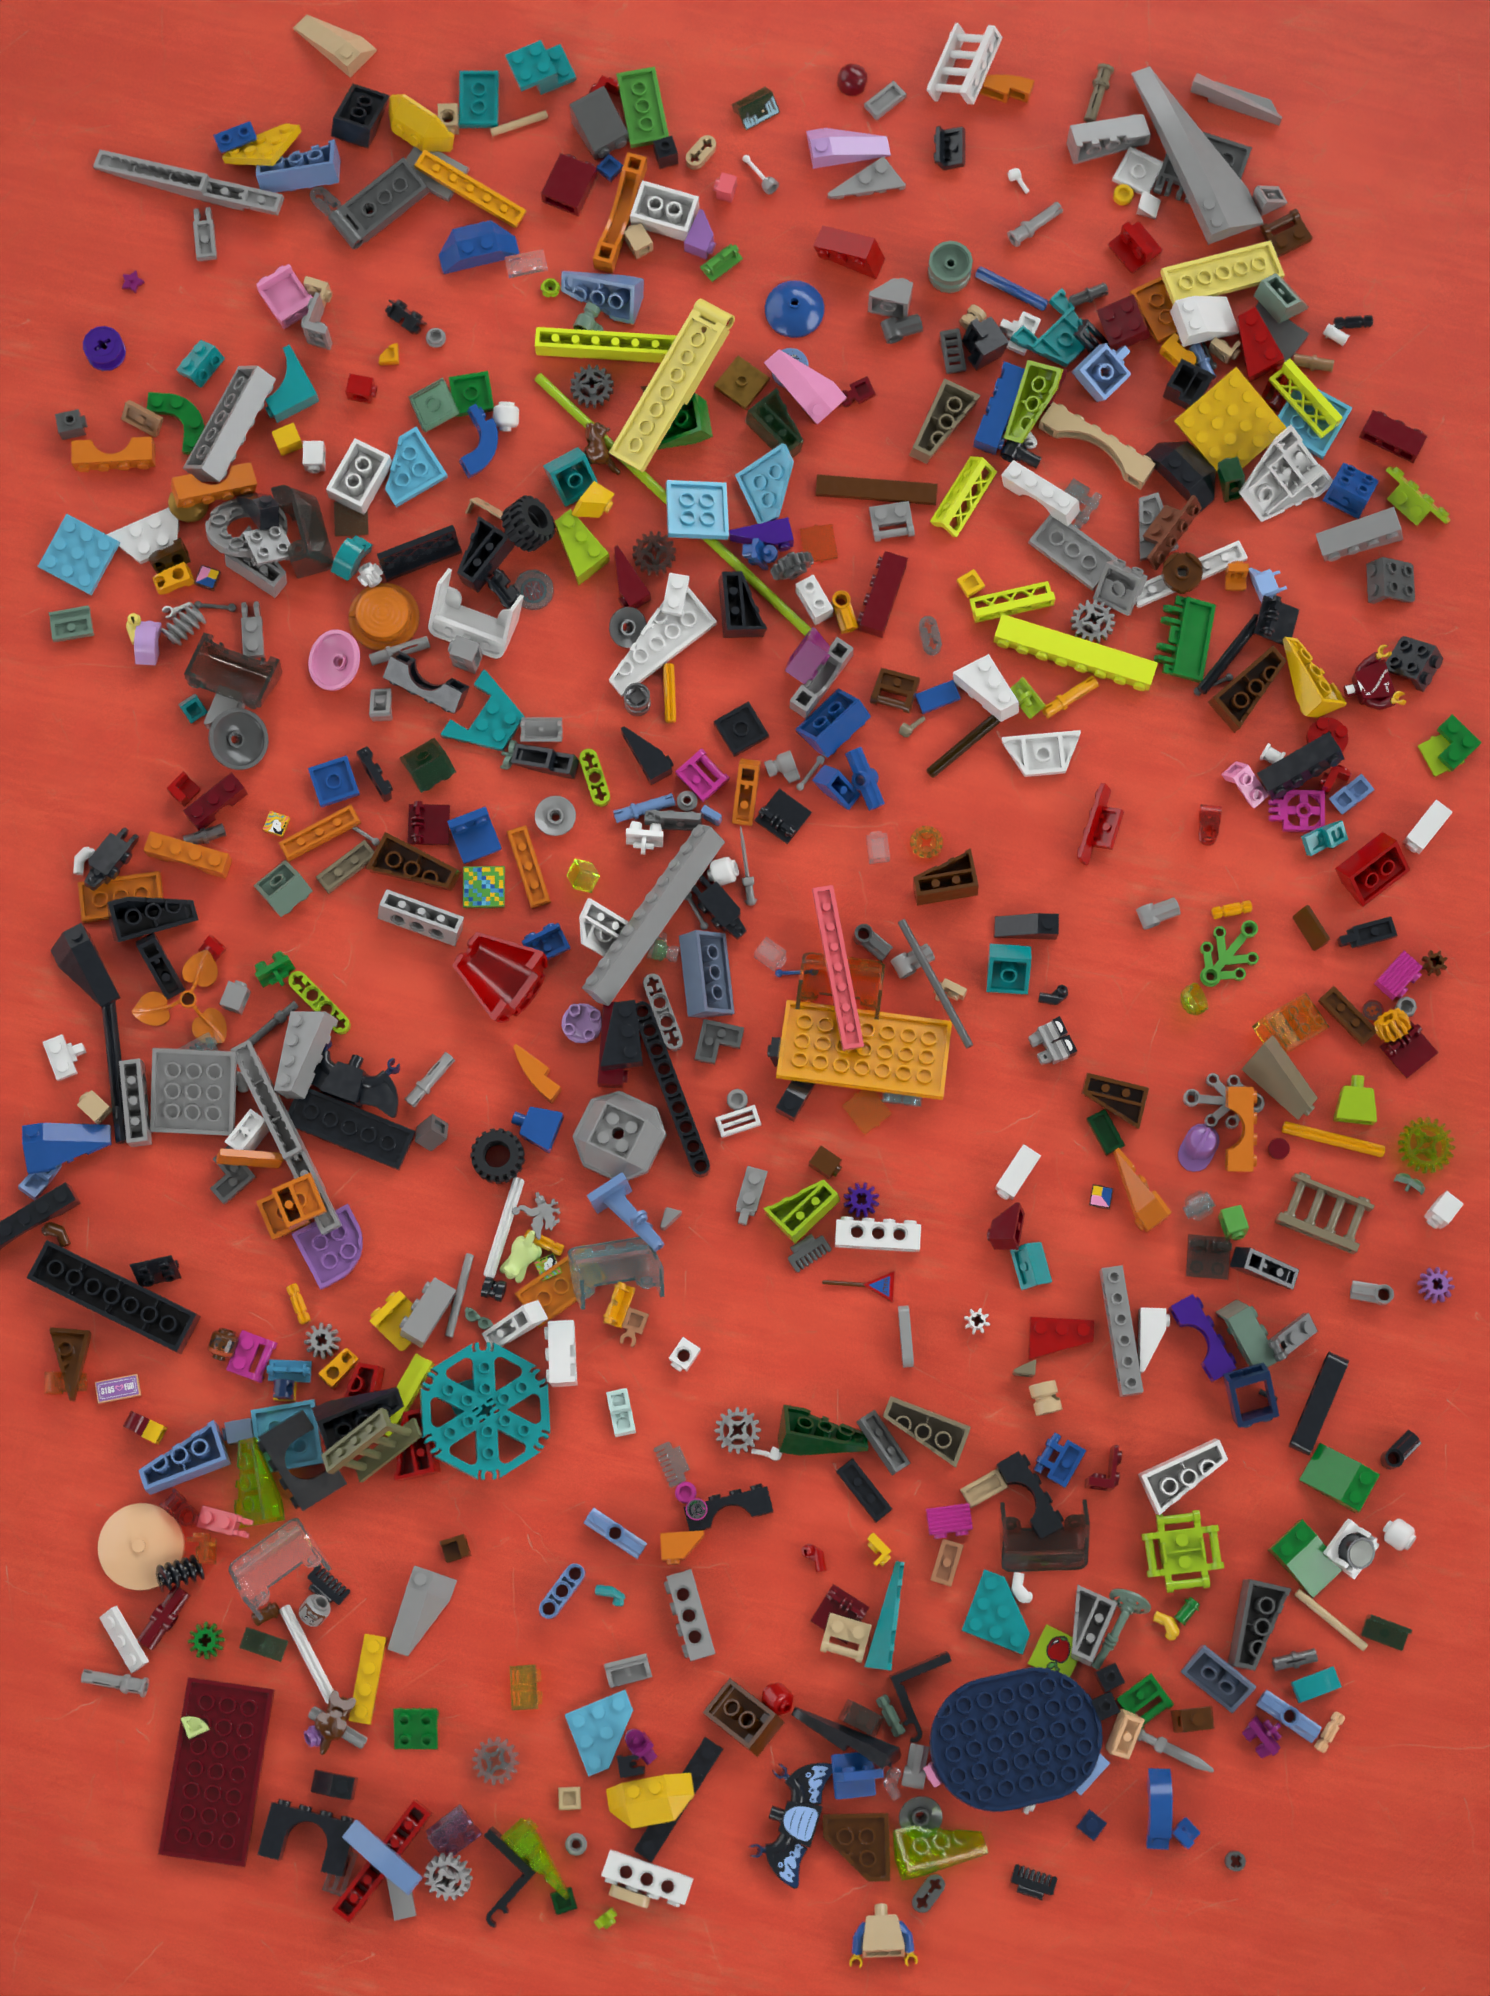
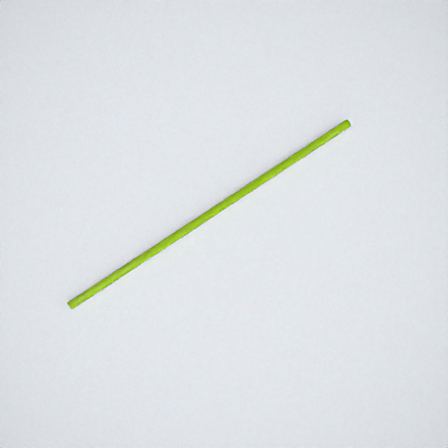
(646, 479)

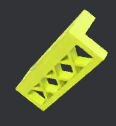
(1311, 394)
(960, 492)
(1012, 606)
(410, 1385)

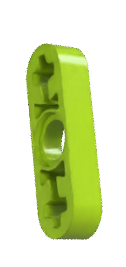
(595, 761)

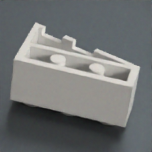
(986, 685)
(561, 1353)

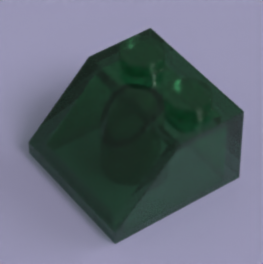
(428, 765)

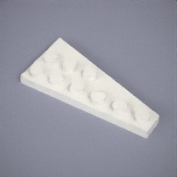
(661, 641)

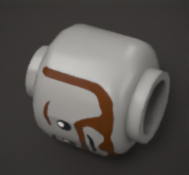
(314, 1610)

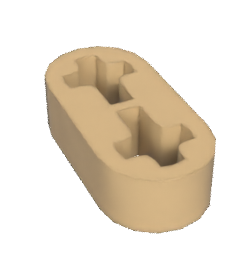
(704, 154)
(629, 1896)

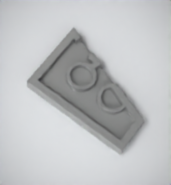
(1149, 508)

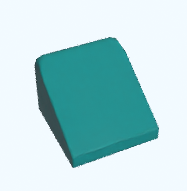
(193, 708)

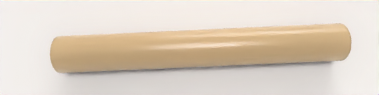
(518, 123)

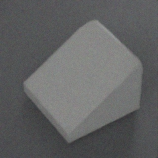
(669, 1217)

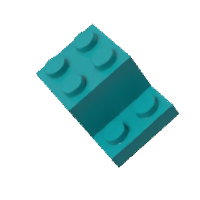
(540, 67)

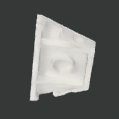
(148, 535)
(1042, 752)

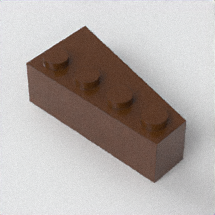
(1243, 693)
(406, 862)

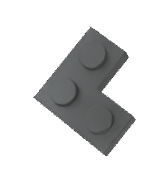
(716, 1034)
(234, 1181)

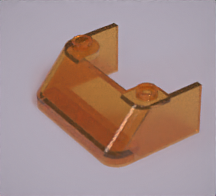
(865, 974)

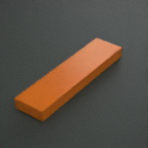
(319, 833)
(528, 866)

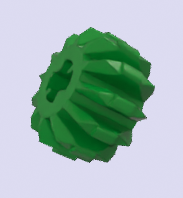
(211, 1646)

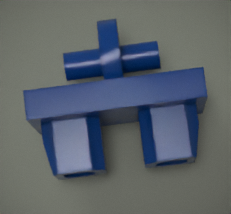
(759, 554)

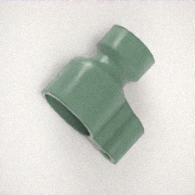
(586, 320)

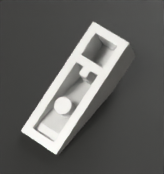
(515, 1324)
(1151, 1328)

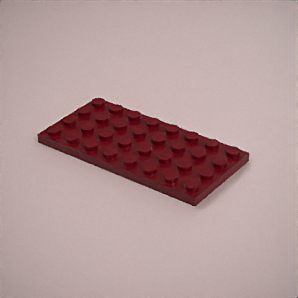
(217, 1773)

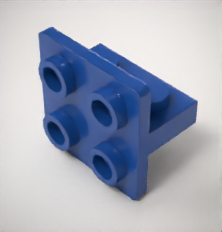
(854, 1776)

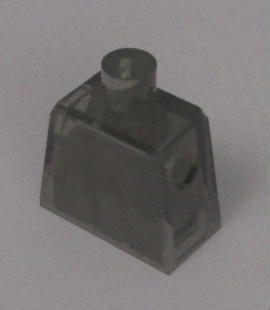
(861, 1717)

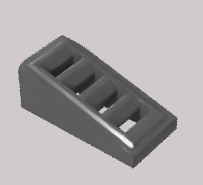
(949, 335)

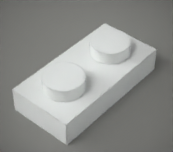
(675, 594)

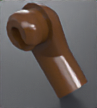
(58, 1231)

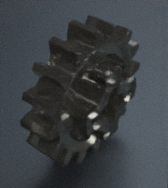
(645, 554)

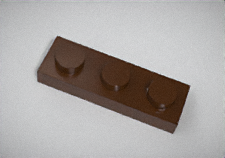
(1347, 1015)

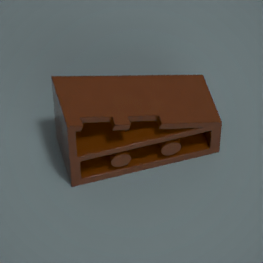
(1116, 1096)

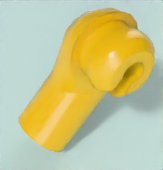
(1169, 1623)

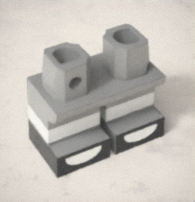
(1055, 1049)

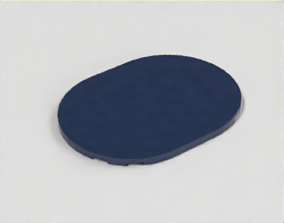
(1015, 1739)

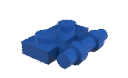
(1066, 1462)

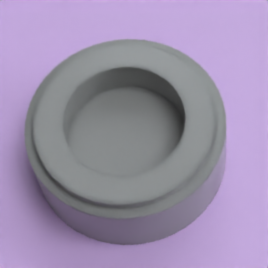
(737, 1099)

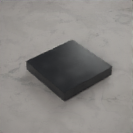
(741, 729)

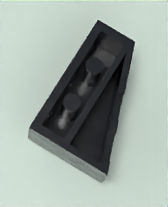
(484, 554)
(738, 608)
(623, 1038)

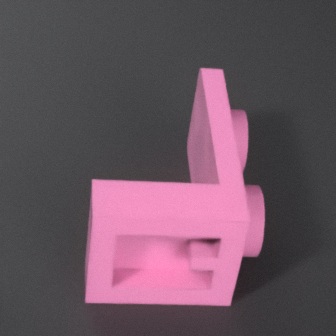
(1246, 782)

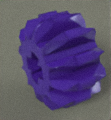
(861, 1192)

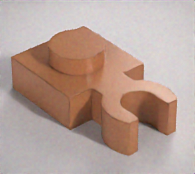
(633, 1323)

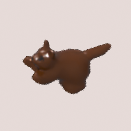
(596, 450)
(333, 1722)

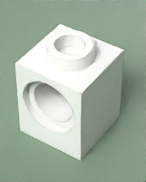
(314, 456)
(684, 1345)

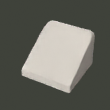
(1148, 205)

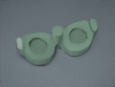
(508, 755)
(1415, 1183)
(483, 1323)

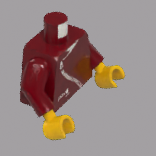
(1373, 683)

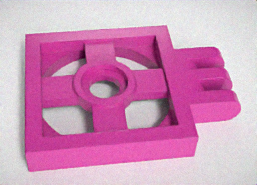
(1284, 810)

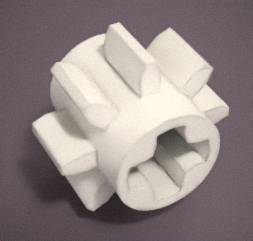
(370, 574)
(971, 1323)

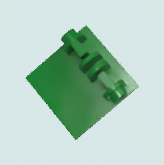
(415, 1728)

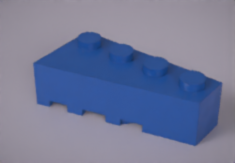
(999, 409)

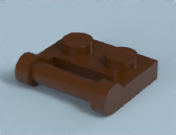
(1290, 238)
(898, 684)

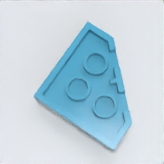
(413, 468)
(766, 483)
(599, 1730)

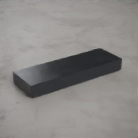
(864, 1490)

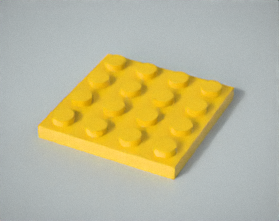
(1230, 421)

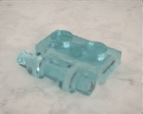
(1080, 492)

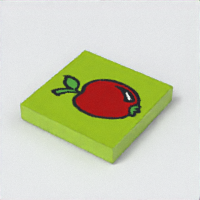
(1053, 1651)

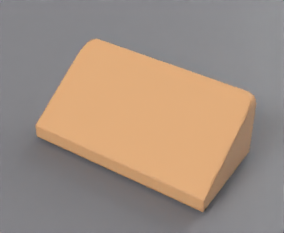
(1124, 1734)

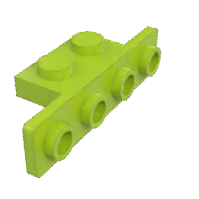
(1411, 501)

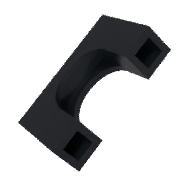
(276, 1442)
(284, 1818)

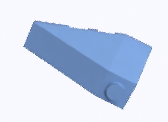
(614, 294)

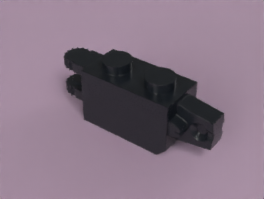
(109, 858)
(720, 907)

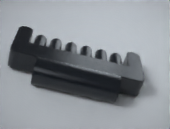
(321, 1588)
(1030, 1887)

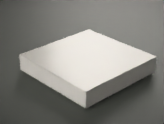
(1138, 171)

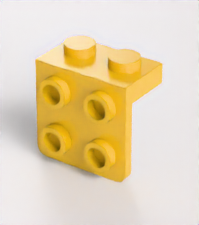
(390, 1317)

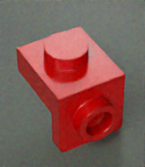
(609, 83)
(1328, 778)

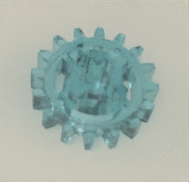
(508, 1767)

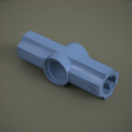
(627, 1541)
(1300, 1724)

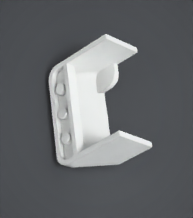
(451, 619)

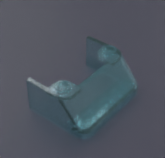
(614, 1262)

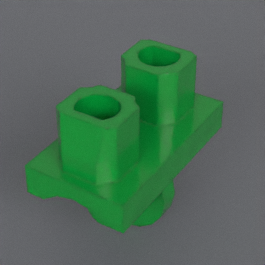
(275, 971)

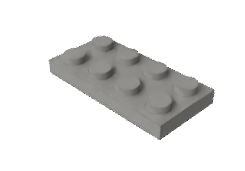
(1071, 551)

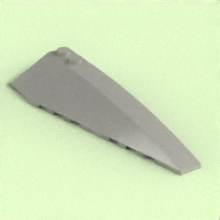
(1210, 184)

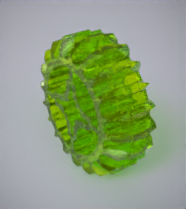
(1431, 1152)

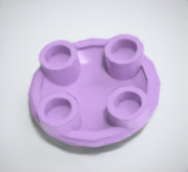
(582, 1023)

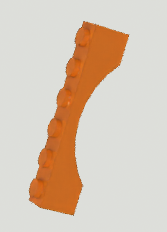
(619, 219)

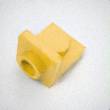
(876, 1546)

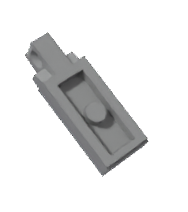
(750, 1193)

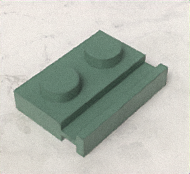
(71, 624)

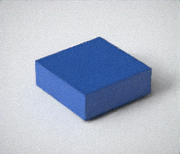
(609, 167)

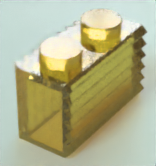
(524, 1687)

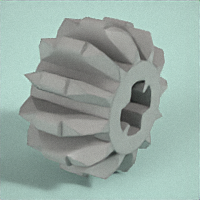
(315, 1345)

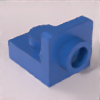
(1185, 1832)

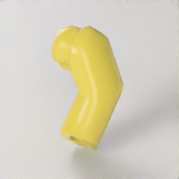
(133, 621)

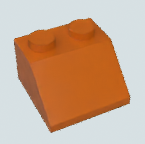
(678, 1545)

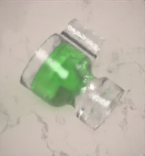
(660, 949)

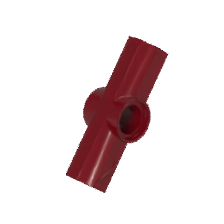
(163, 1617)

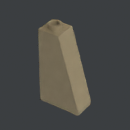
(1280, 1078)

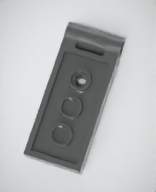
(387, 197)

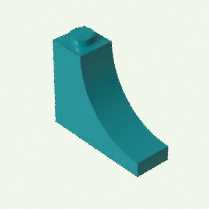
(294, 393)

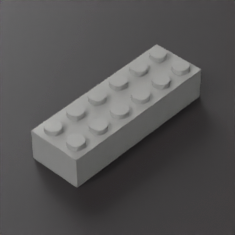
(229, 423)

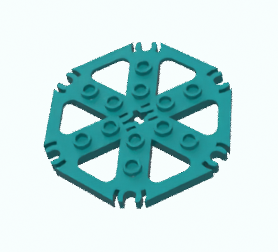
(487, 1431)

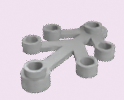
(1218, 1100)

